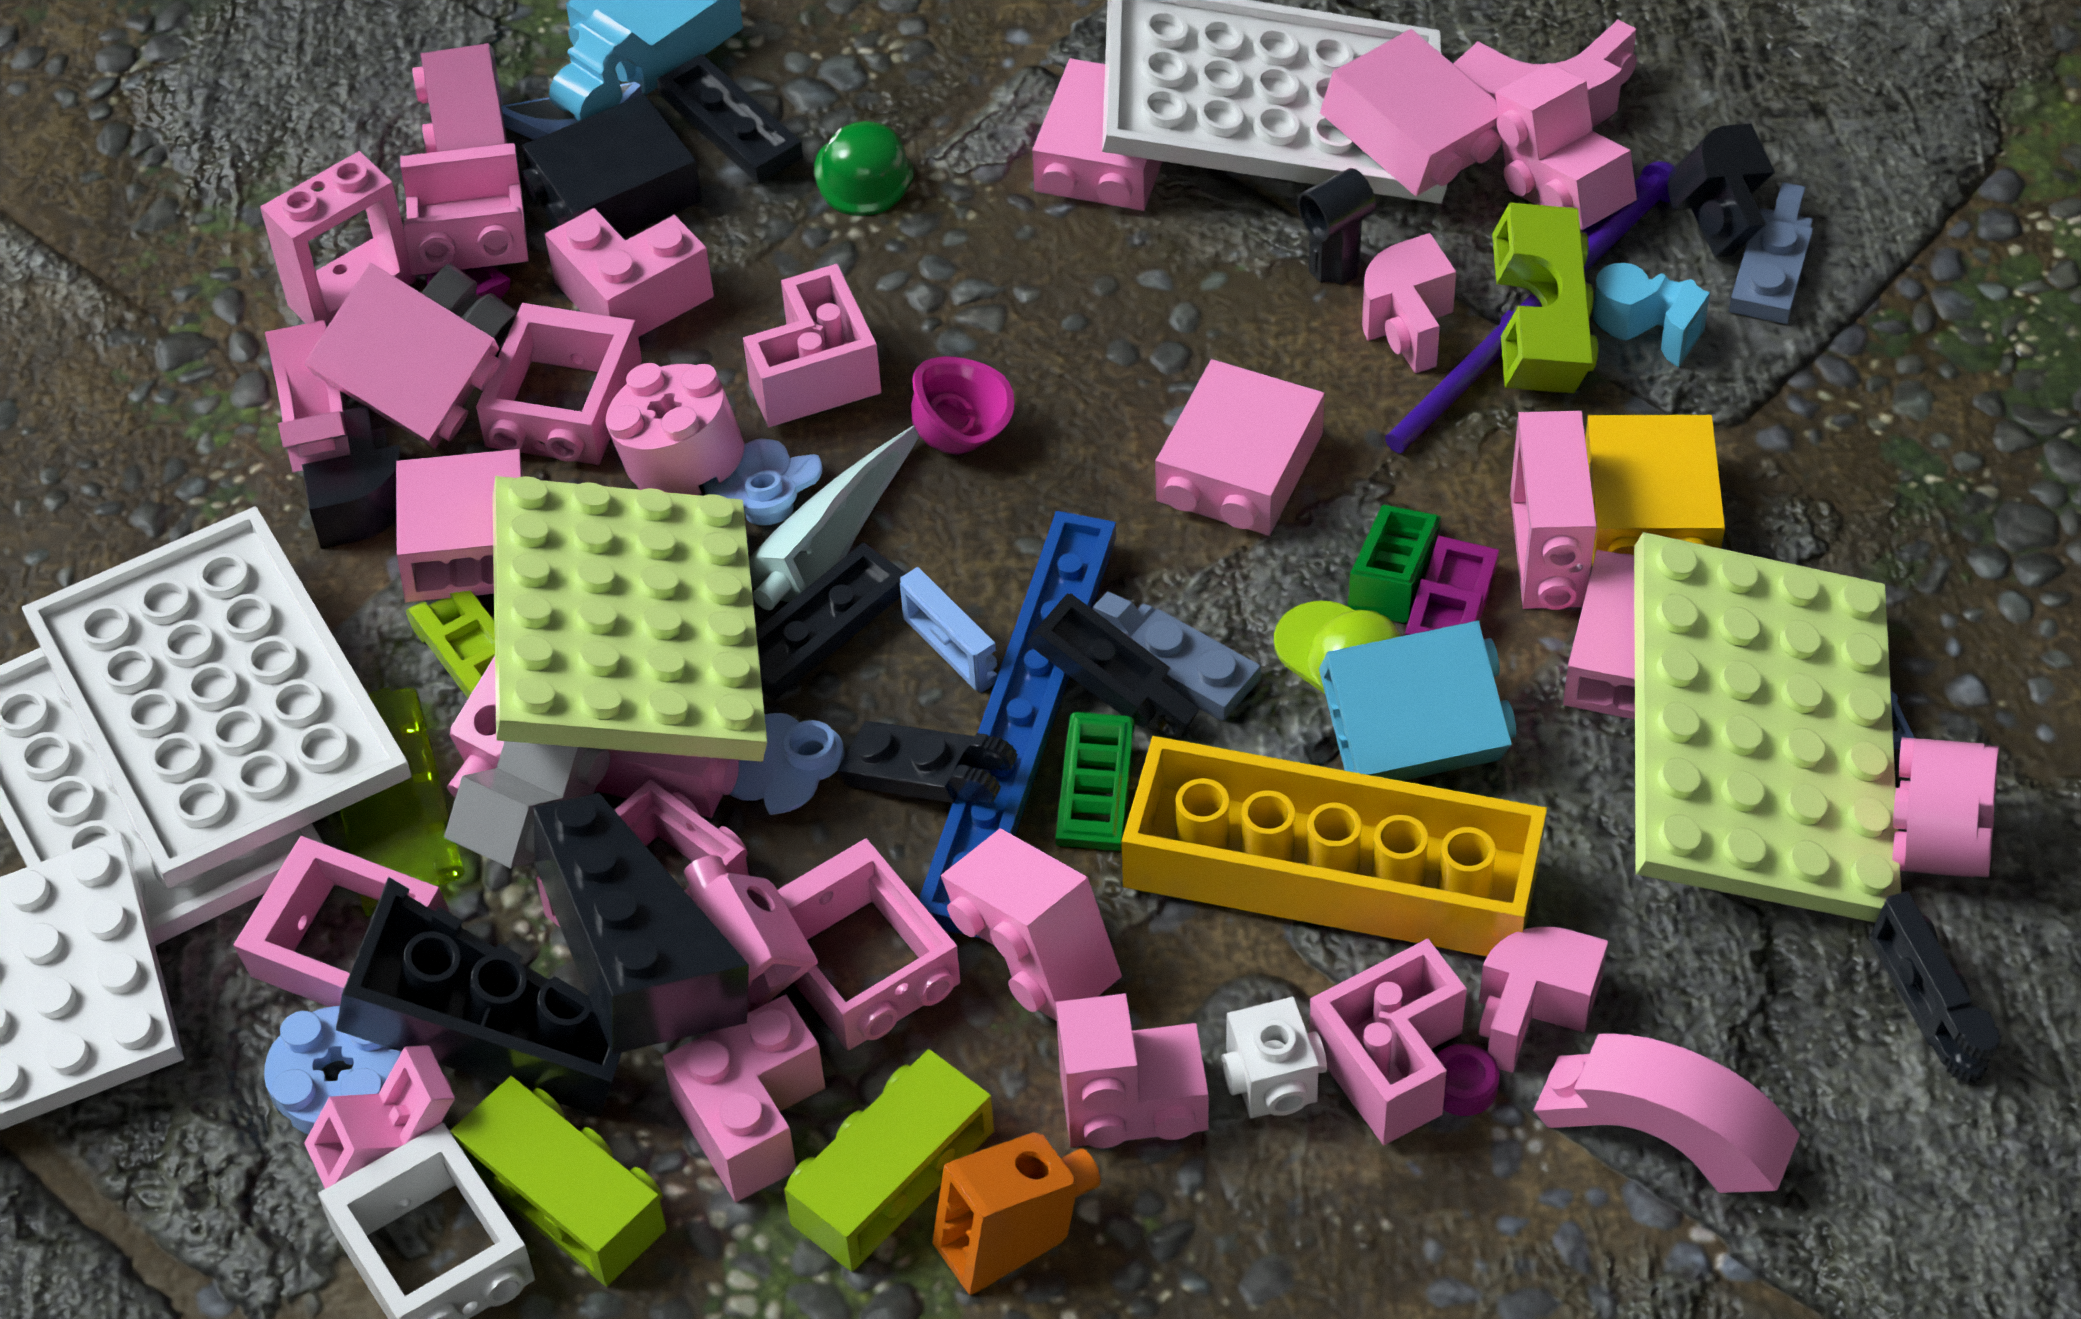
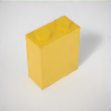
(1654, 479)

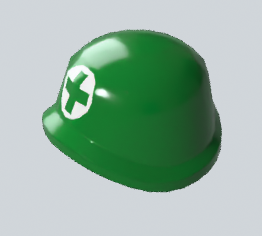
(863, 169)

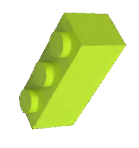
(888, 1159)
(561, 1179)

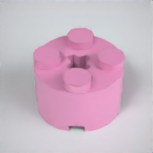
(674, 428)
(1945, 807)

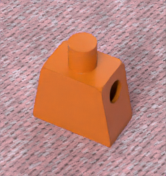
(1007, 1206)

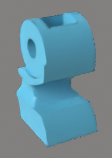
(590, 79)
(1632, 303)

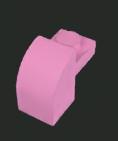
(1404, 296)
(1538, 976)
(368, 1126)

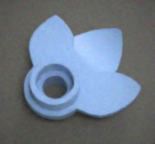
(767, 481)
(792, 764)

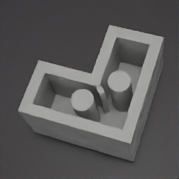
(496, 805)

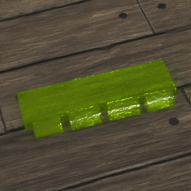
(407, 821)

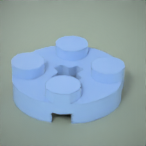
(304, 1049)

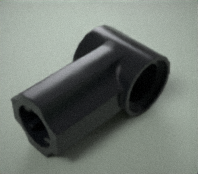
(1334, 219)

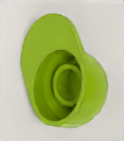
(1324, 626)

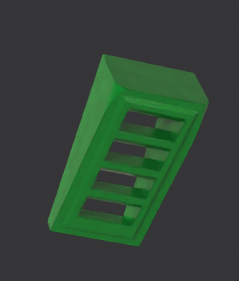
(1391, 566)
(1102, 742)

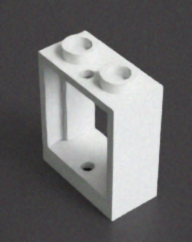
(402, 1183)

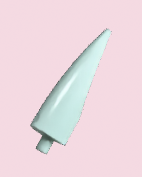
(825, 525)

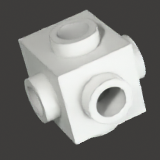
(1272, 1058)

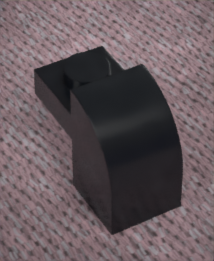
(1719, 184)
(356, 492)

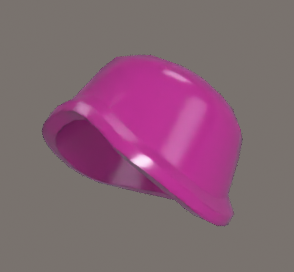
(959, 403)

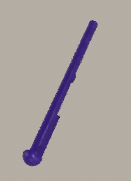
(1602, 235)

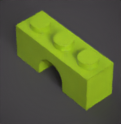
(1546, 255)

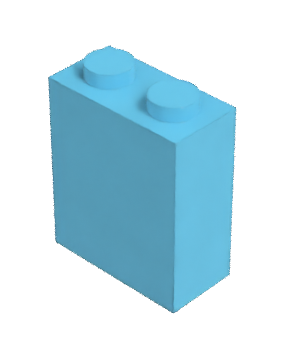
(672, 27)
(1418, 703)

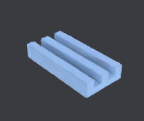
(948, 630)

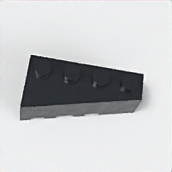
(633, 931)
(473, 1004)

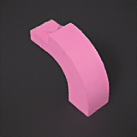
(1602, 64)
(310, 407)
(1679, 1097)

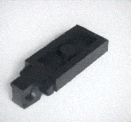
(1113, 667)

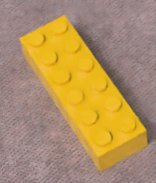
(1332, 847)

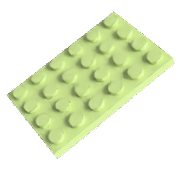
(624, 620)
(1763, 729)

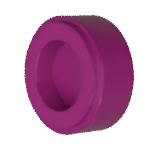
(1470, 1079)

